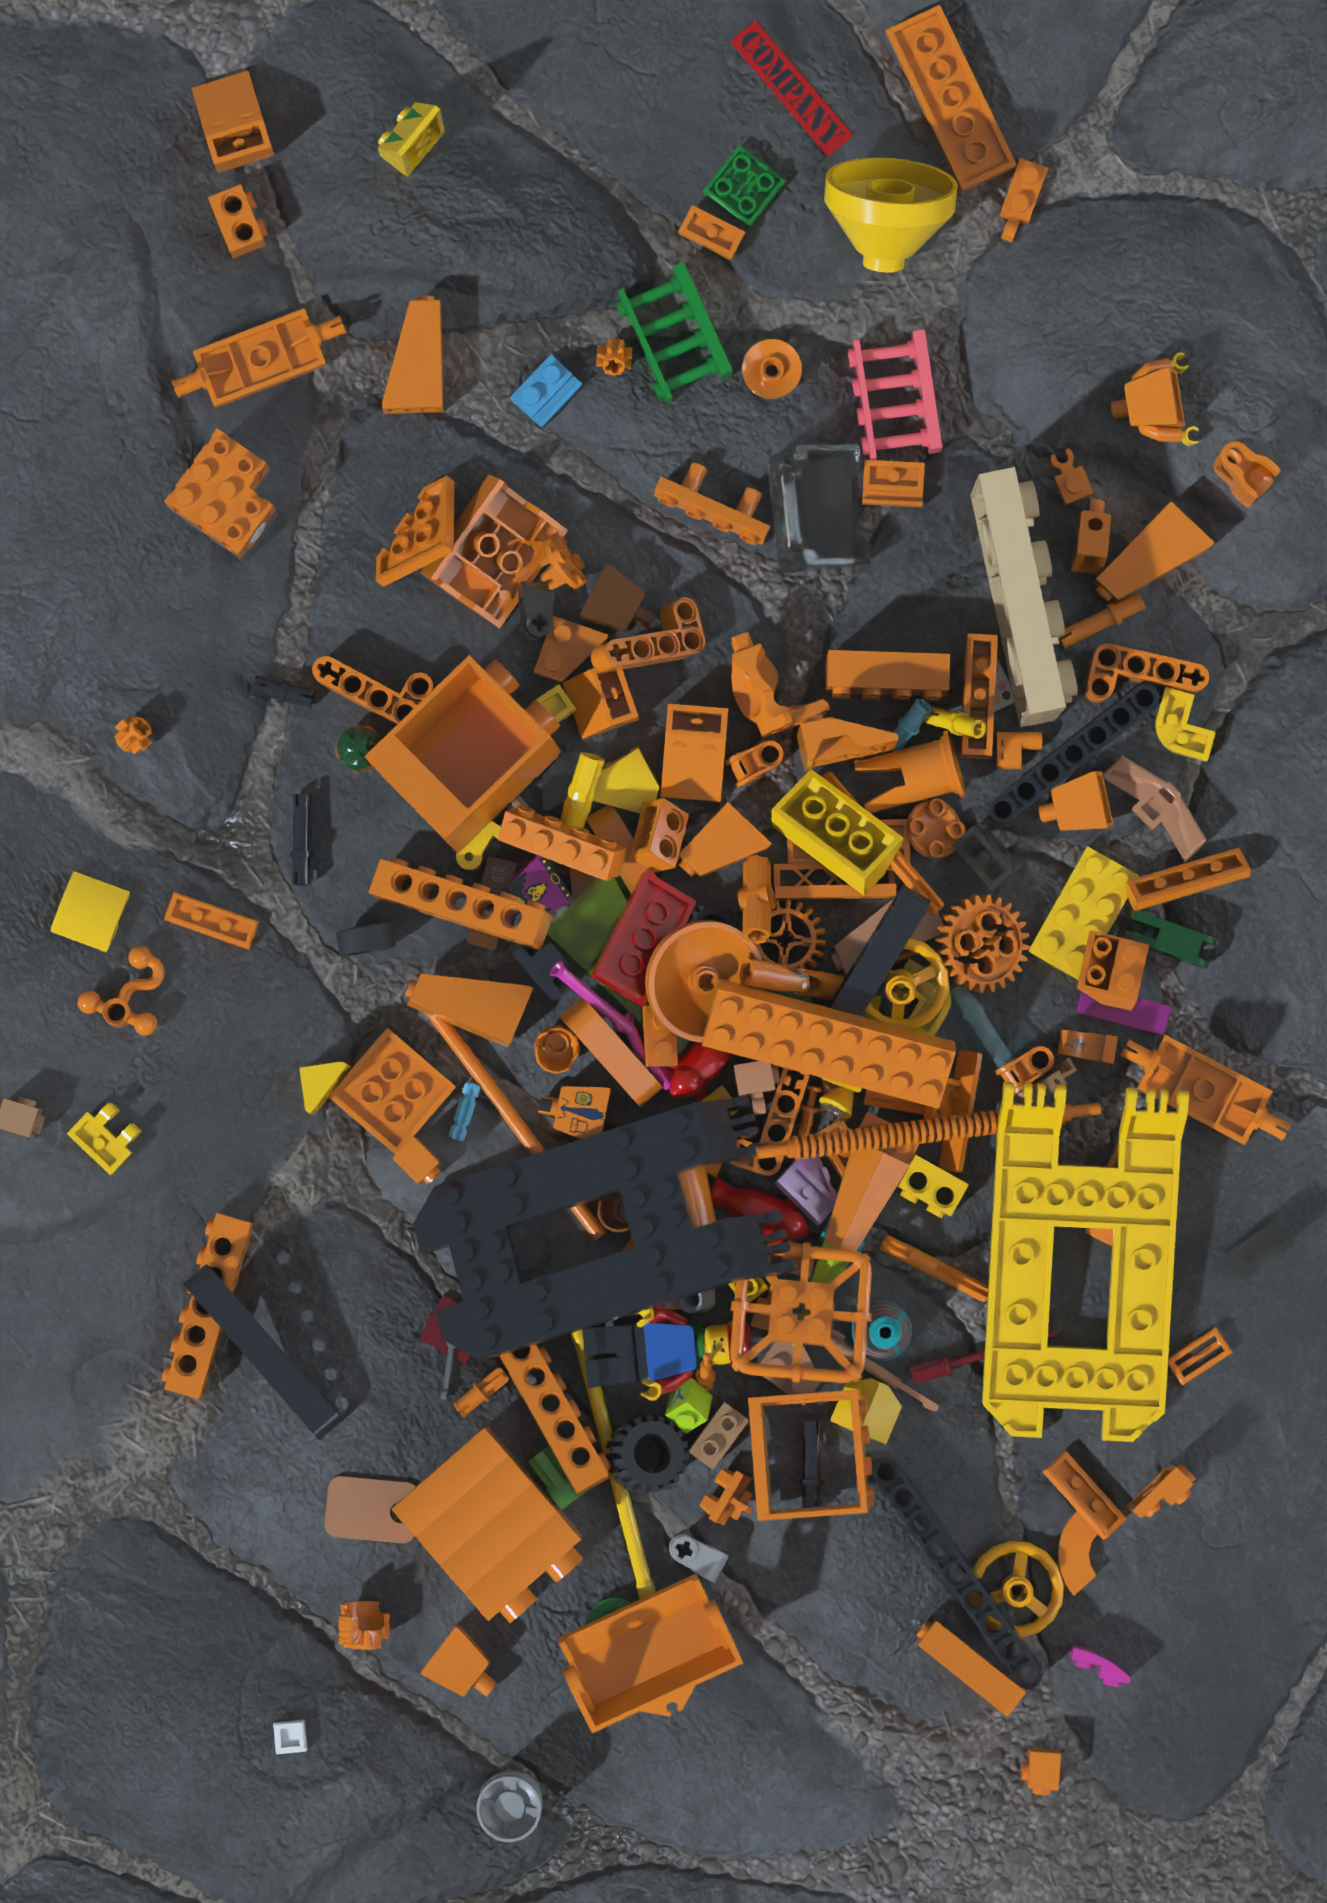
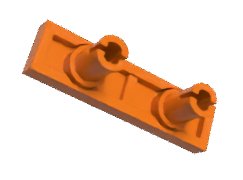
(722, 517)

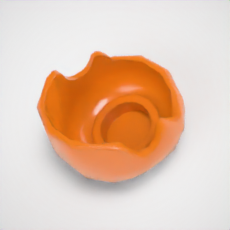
(556, 1049)

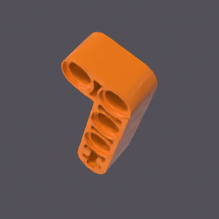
(671, 639)
(1149, 674)
(369, 688)
(611, 1051)
(777, 1117)

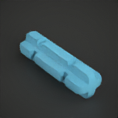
(464, 1111)

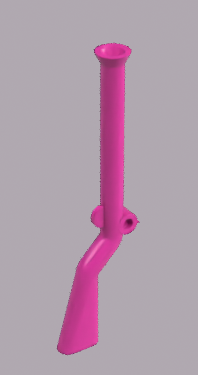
(622, 1023)

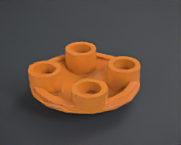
(934, 828)

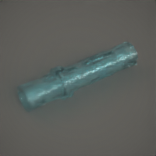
(981, 1024)

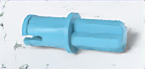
(911, 722)

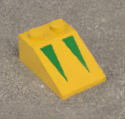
(412, 137)

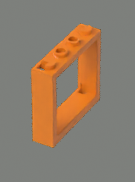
(761, 1463)

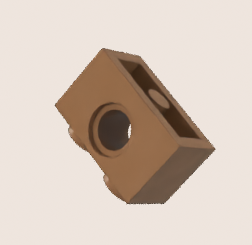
(718, 1435)

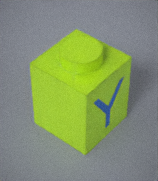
(689, 1406)

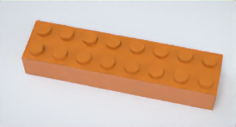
(829, 1043)

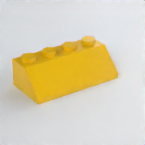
(836, 831)

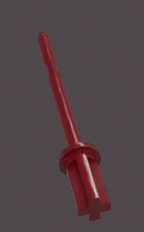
(943, 1366)

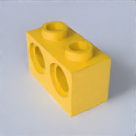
(935, 1179)

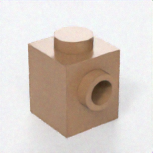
(21, 1117)

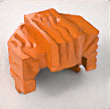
(363, 1625)

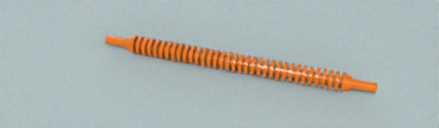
(902, 1134)

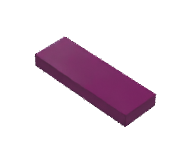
(1145, 1015)

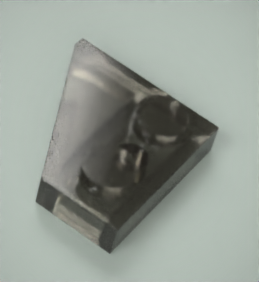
(558, 778)

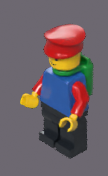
(656, 1351)

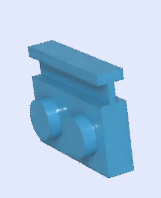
(546, 391)

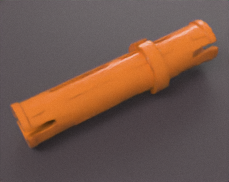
(1111, 615)

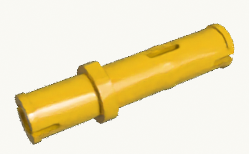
(956, 722)

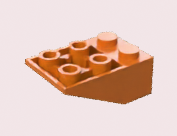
(232, 122)
(694, 752)

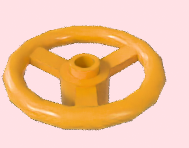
(903, 996)
(1025, 1597)

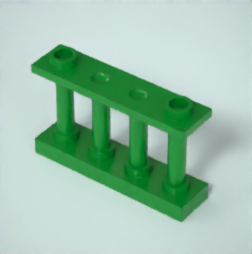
(704, 336)

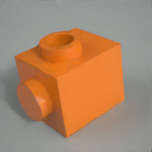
(1041, 1770)

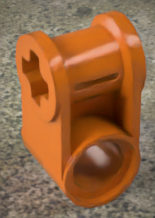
(753, 763)
(1024, 1069)

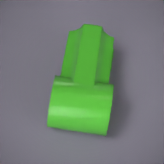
(553, 1476)

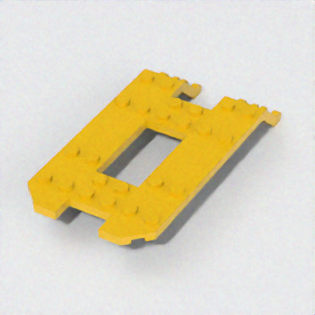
(1141, 1208)

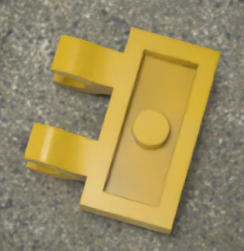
(100, 1142)

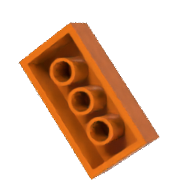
(887, 674)

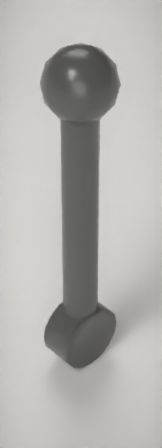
(445, 1390)

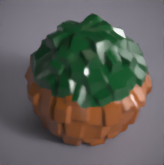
(354, 745)

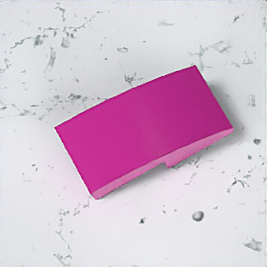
(1107, 1670)

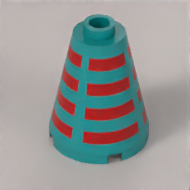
(886, 1315)

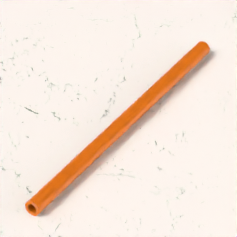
(507, 1111)

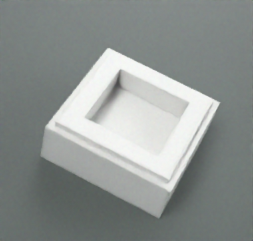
(290, 1736)

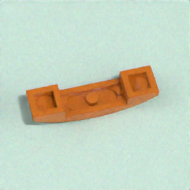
(609, 824)

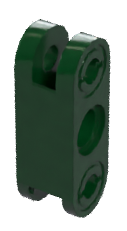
(1170, 939)

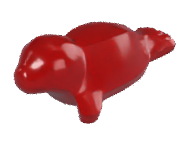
(696, 1071)
(753, 1202)

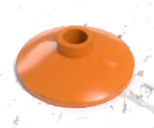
(775, 354)

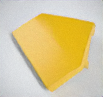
(627, 783)

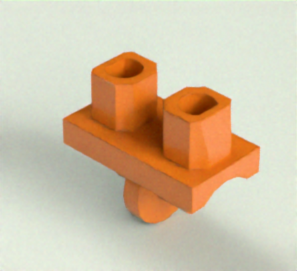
(733, 1500)

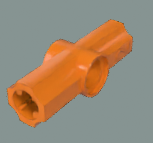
(756, 899)

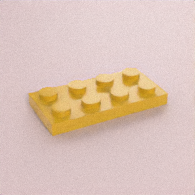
(1086, 903)

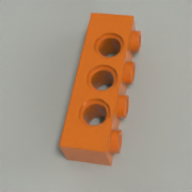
(979, 692)

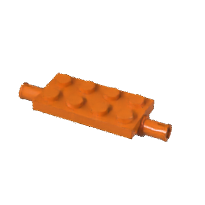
(259, 358)
(1216, 1093)

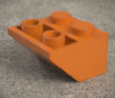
(600, 701)
(1112, 970)

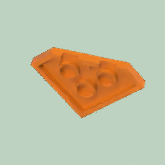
(420, 535)

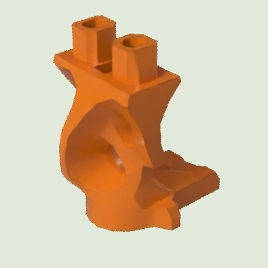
(754, 688)

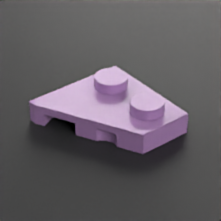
(809, 1188)

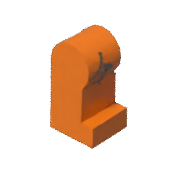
(1088, 1046)

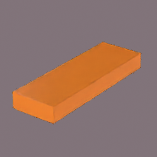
(211, 920)
(1084, 1495)

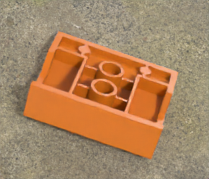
(494, 550)
(837, 740)

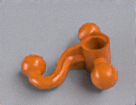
(145, 1022)

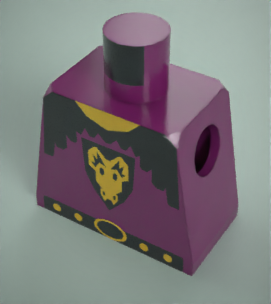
(539, 884)

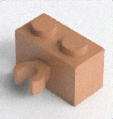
(754, 1080)

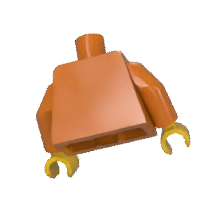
(1155, 402)

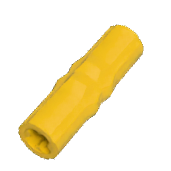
(582, 790)

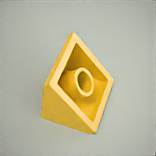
(319, 1082)

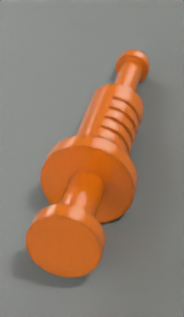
(809, 1111)
(705, 1374)

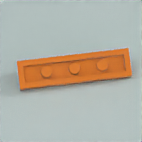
(827, 891)

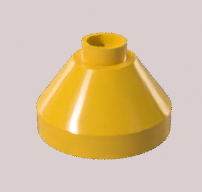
(889, 207)

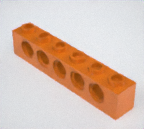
(529, 931)
(194, 1383)
(580, 1476)

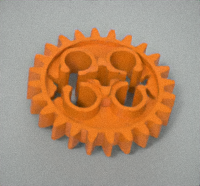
(997, 964)

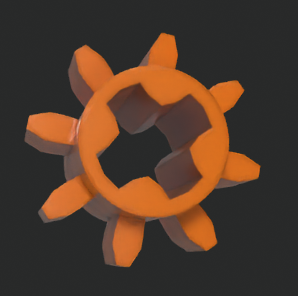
(614, 356)
(133, 734)

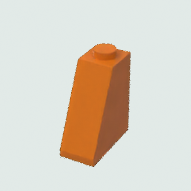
(721, 843)

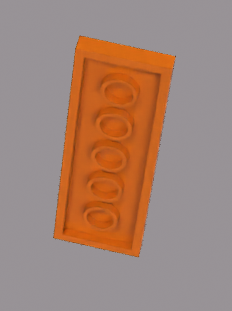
(950, 98)

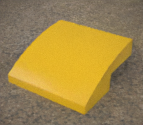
(90, 911)

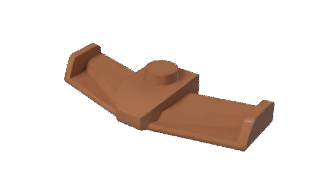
(1157, 804)

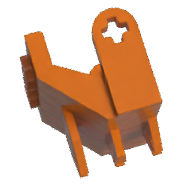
(647, 1654)

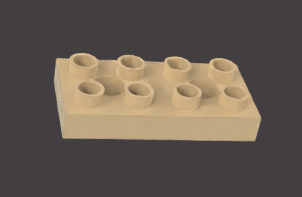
(1015, 575)

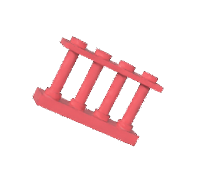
(924, 407)

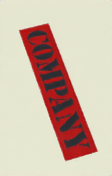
(791, 88)

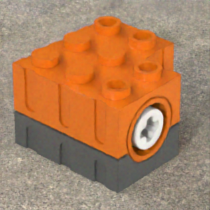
(222, 496)

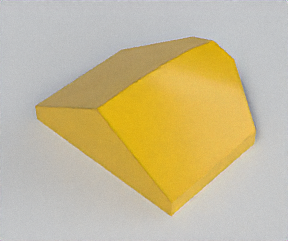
(881, 1409)

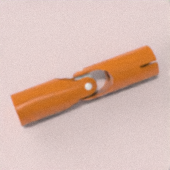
(782, 979)

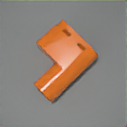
(1010, 746)

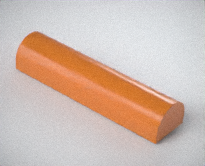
(1187, 879)

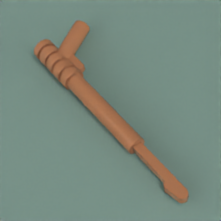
(877, 1370)

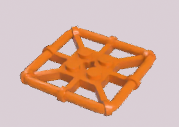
(815, 1328)

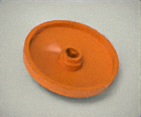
(687, 971)

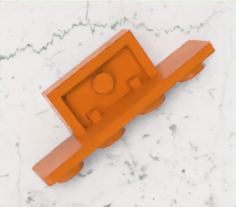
(957, 1100)

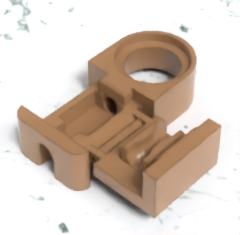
(1058, 1074)

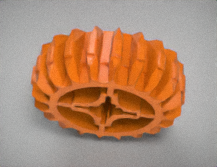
(810, 941)

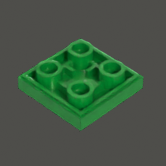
(744, 186)

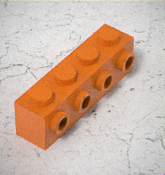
(562, 843)

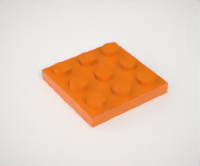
(392, 1091)

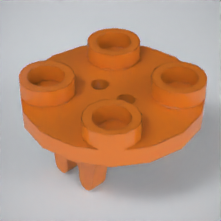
(563, 565)

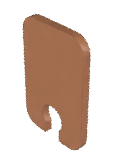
(362, 1509)

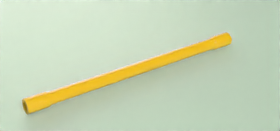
(644, 1583)

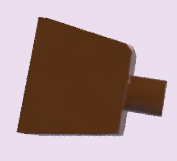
(616, 603)

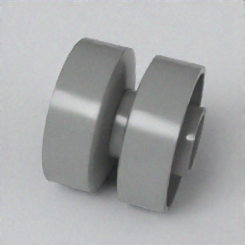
(509, 1805)

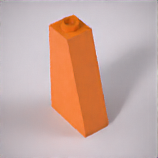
(417, 368)
(1158, 550)
(471, 1004)
(970, 1666)

